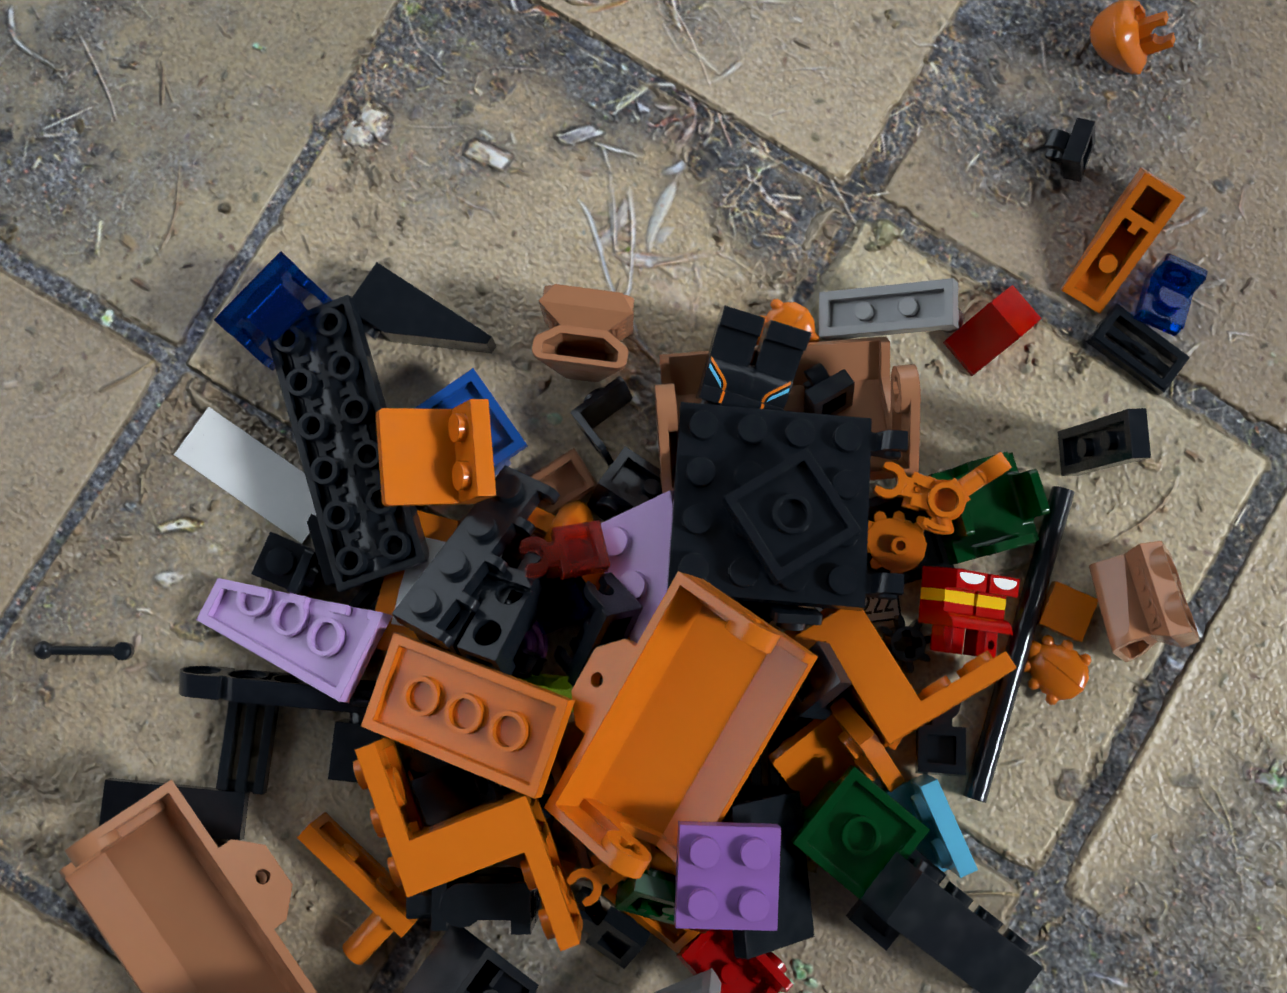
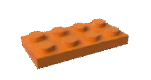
(468, 714)

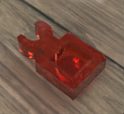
(574, 549)

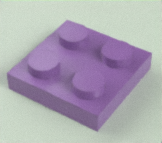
(727, 876)

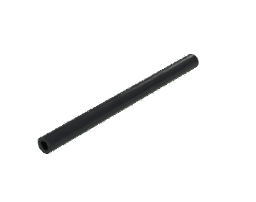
(1019, 644)

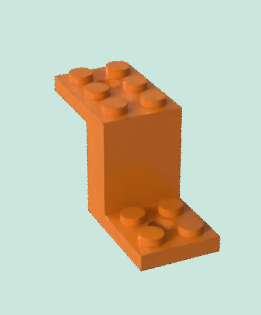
(878, 684)
(466, 842)

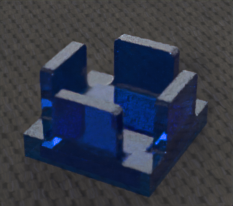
(269, 306)

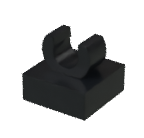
(1073, 148)
(827, 393)

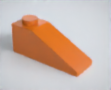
(1122, 239)

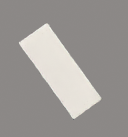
(249, 472)

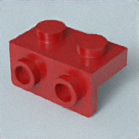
(737, 975)

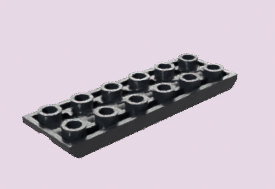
(332, 412)

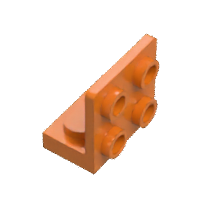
(436, 455)
(828, 748)

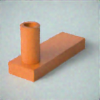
(366, 879)

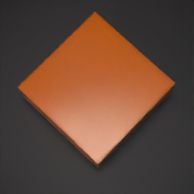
(1067, 611)

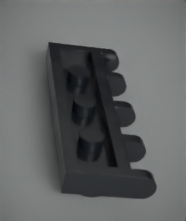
(471, 554)

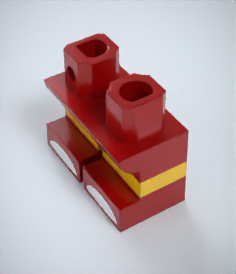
(965, 600)

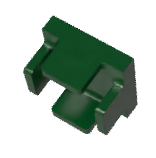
(998, 513)
(856, 830)

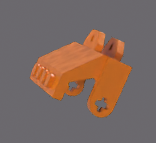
(673, 723)

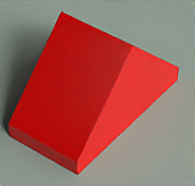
(992, 330)

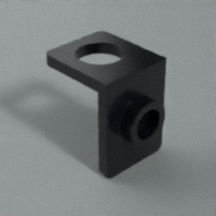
(598, 407)
(450, 793)

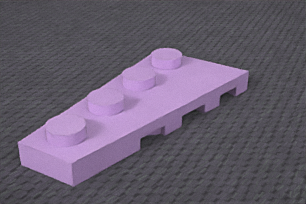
(640, 553)
(303, 635)

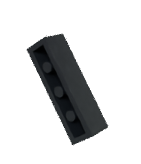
(948, 930)

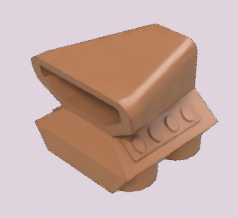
(584, 331)
(1142, 601)

